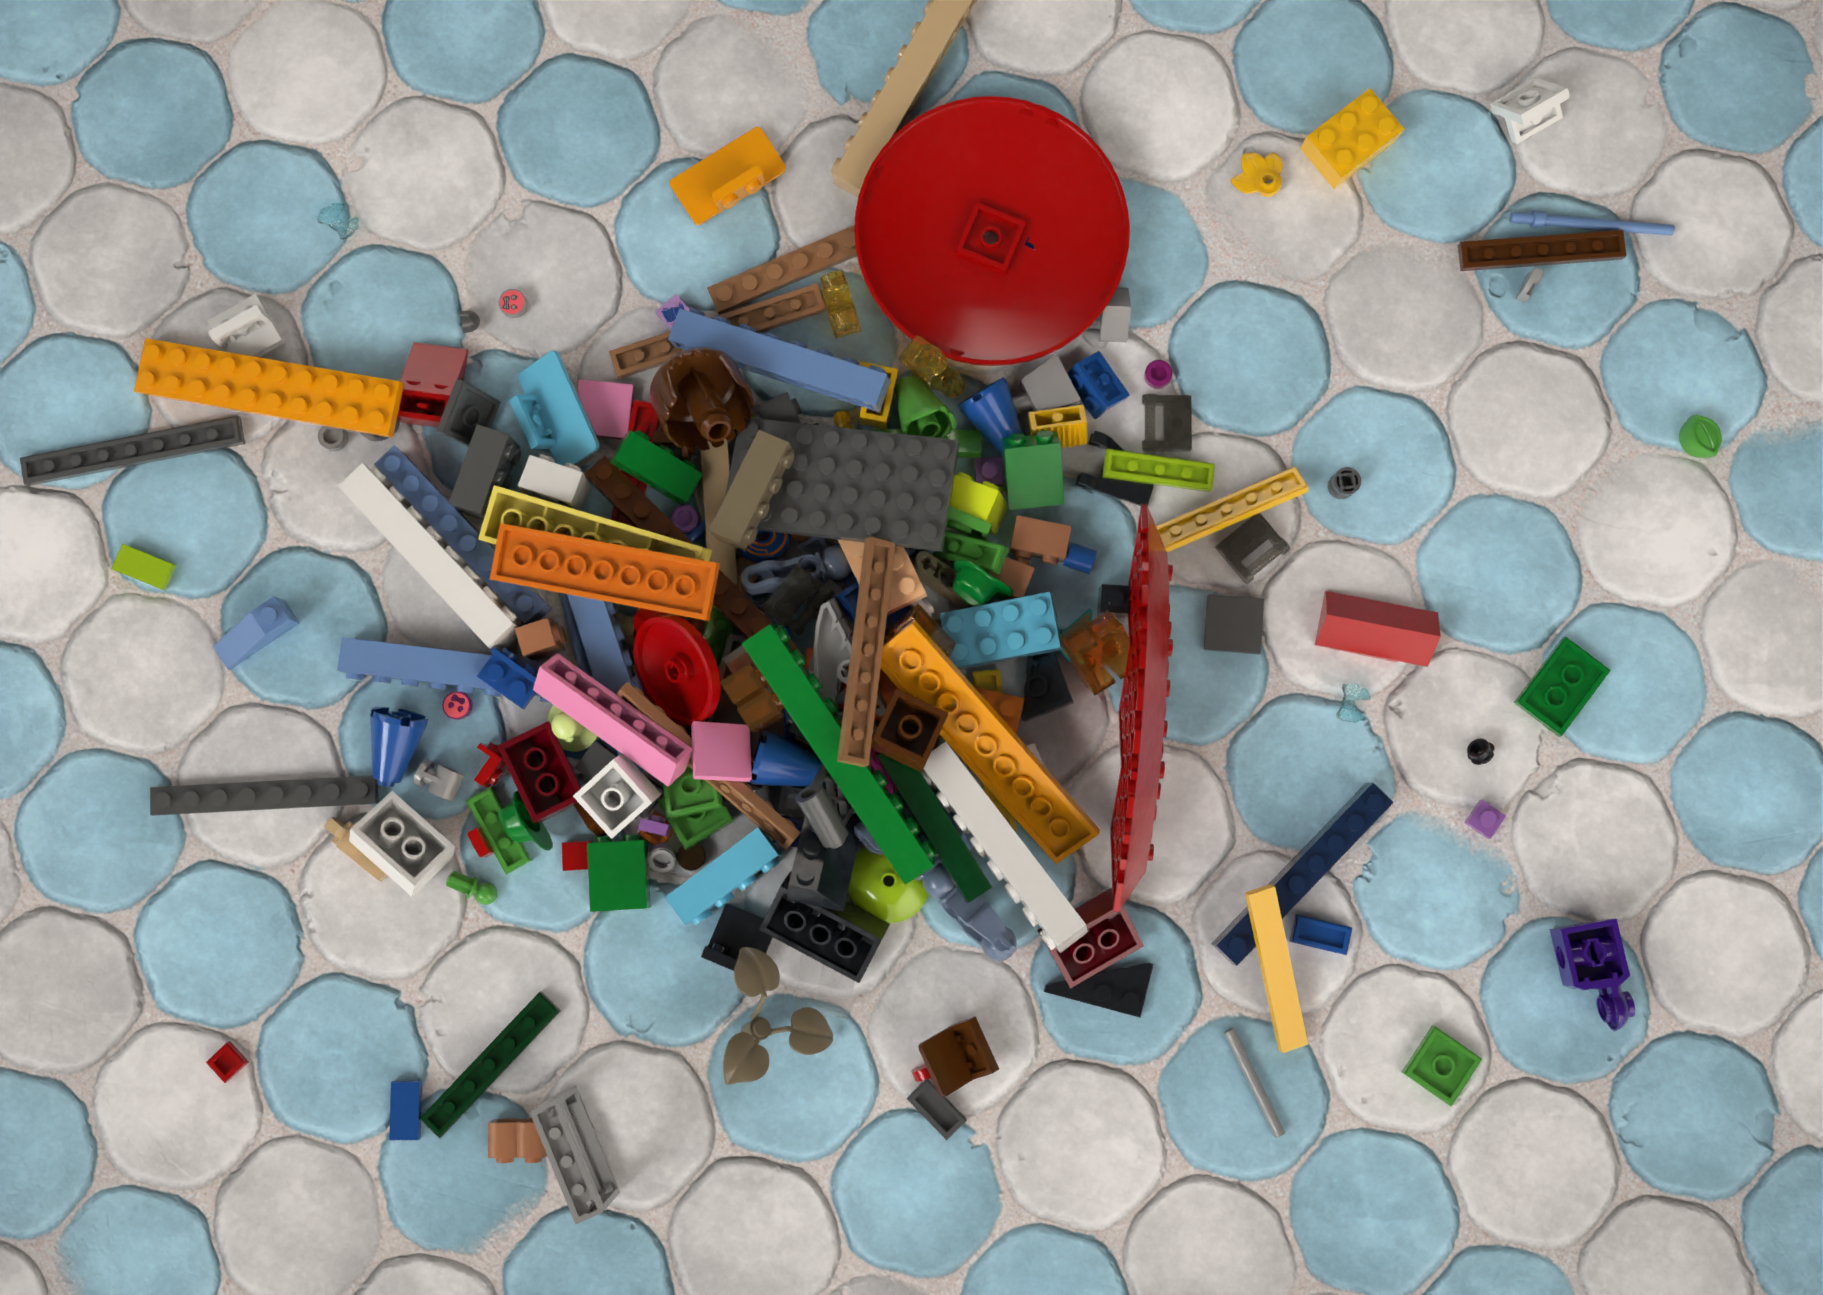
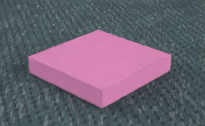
(607, 406)
(721, 751)

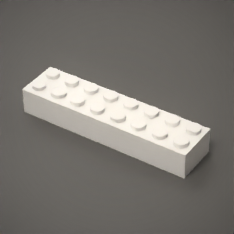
(432, 557)
(1004, 849)

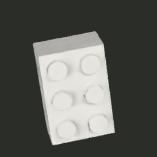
(401, 843)

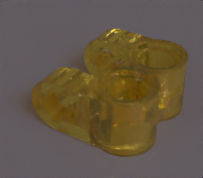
(839, 304)
(931, 367)

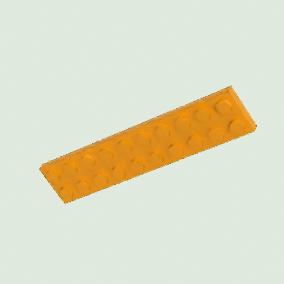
(269, 387)
(988, 744)

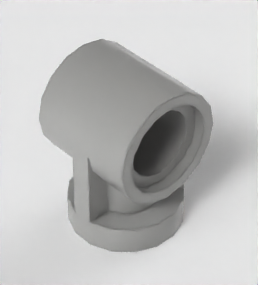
(441, 781)

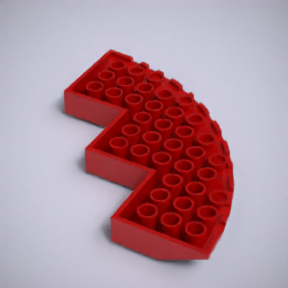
(1142, 711)

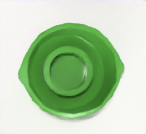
(1700, 437)

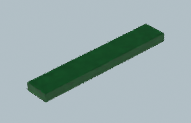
(937, 828)
(490, 1064)

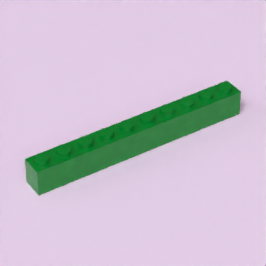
(822, 729)

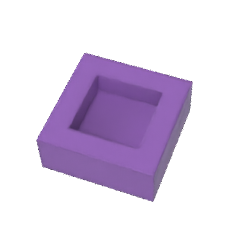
(989, 470)
(1485, 819)
(655, 825)

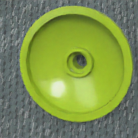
(886, 902)

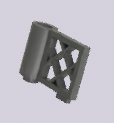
(822, 812)

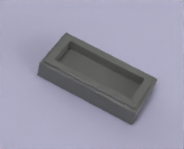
(936, 1109)

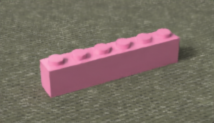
(612, 719)

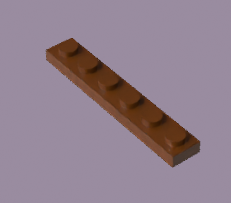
(1541, 250)

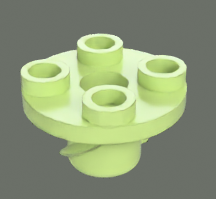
(569, 732)

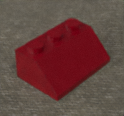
(540, 772)
(1106, 942)

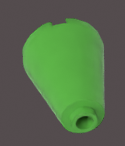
(921, 410)

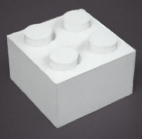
(554, 482)
(617, 795)

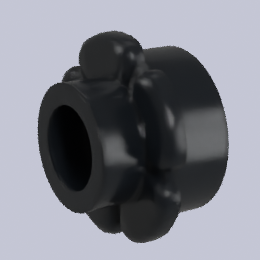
(1480, 751)

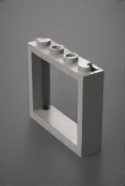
(575, 1154)

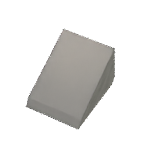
(1116, 317)

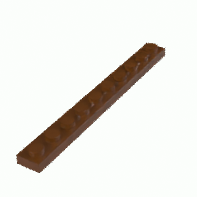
(645, 515)

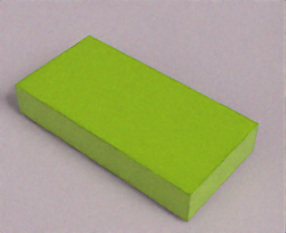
(143, 567)

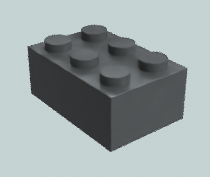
(485, 465)

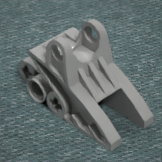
(832, 656)

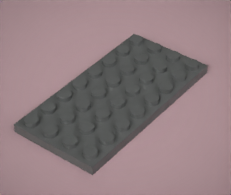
(858, 484)

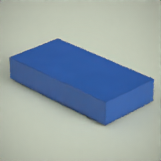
(1320, 934)
(405, 1110)

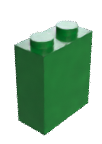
(1033, 470)
(618, 874)

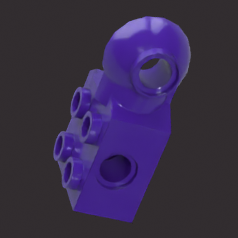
(1594, 958)

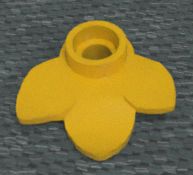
(1256, 171)

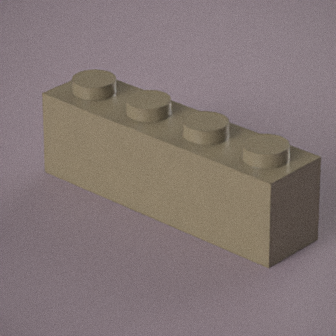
(752, 490)

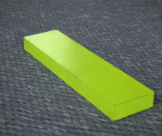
(1158, 470)

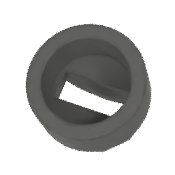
(469, 321)

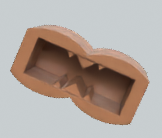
(514, 1139)

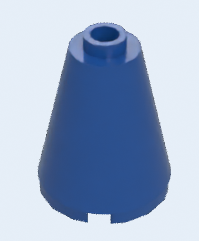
(993, 413)
(394, 742)
(784, 762)

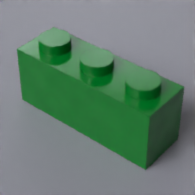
(656, 467)

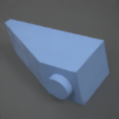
(255, 631)

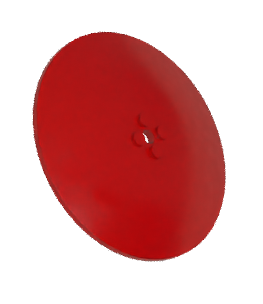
(1003, 172)

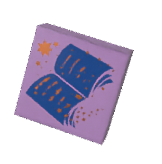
(670, 309)

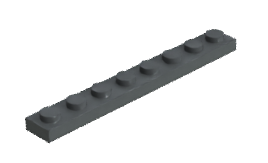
(263, 795)

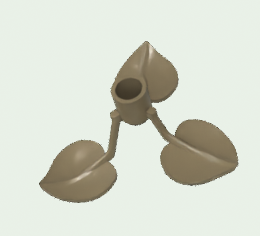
(743, 1056)

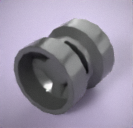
(1340, 487)

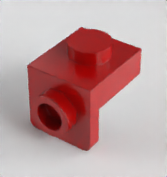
(492, 770)

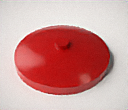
(677, 669)

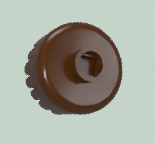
(701, 398)

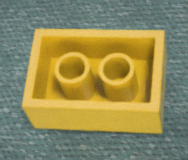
(1352, 138)

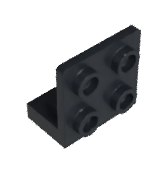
(734, 931)

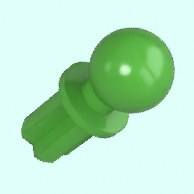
(484, 893)

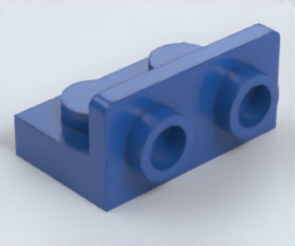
(1097, 384)
(509, 677)

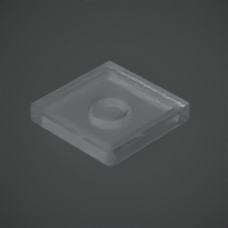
(823, 989)

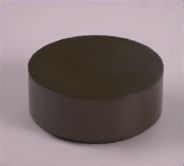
(692, 858)

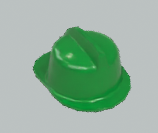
(976, 585)
(520, 826)

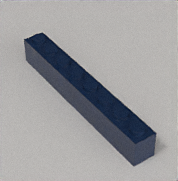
(1309, 865)

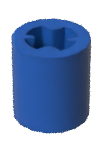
(1080, 558)

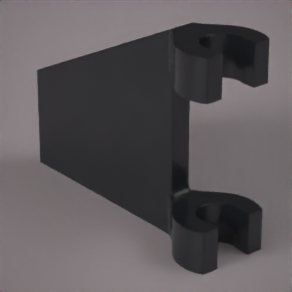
(1129, 491)

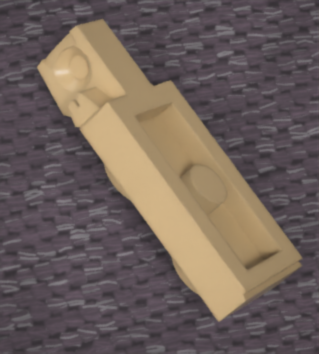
(341, 839)

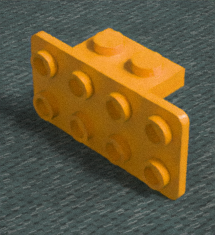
(727, 176)

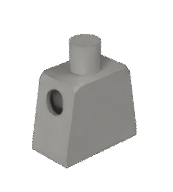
(1046, 388)

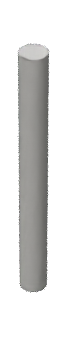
(1254, 1082)

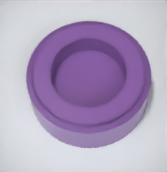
(685, 518)

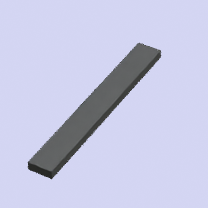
(132, 451)

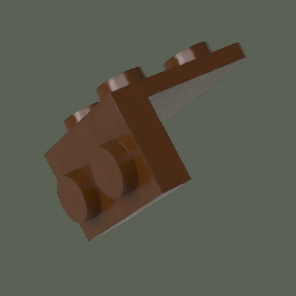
(957, 1056)

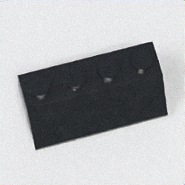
(822, 873)
(832, 937)

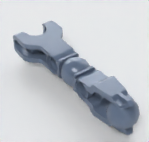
(830, 565)
(973, 918)

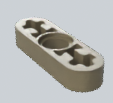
(930, 576)

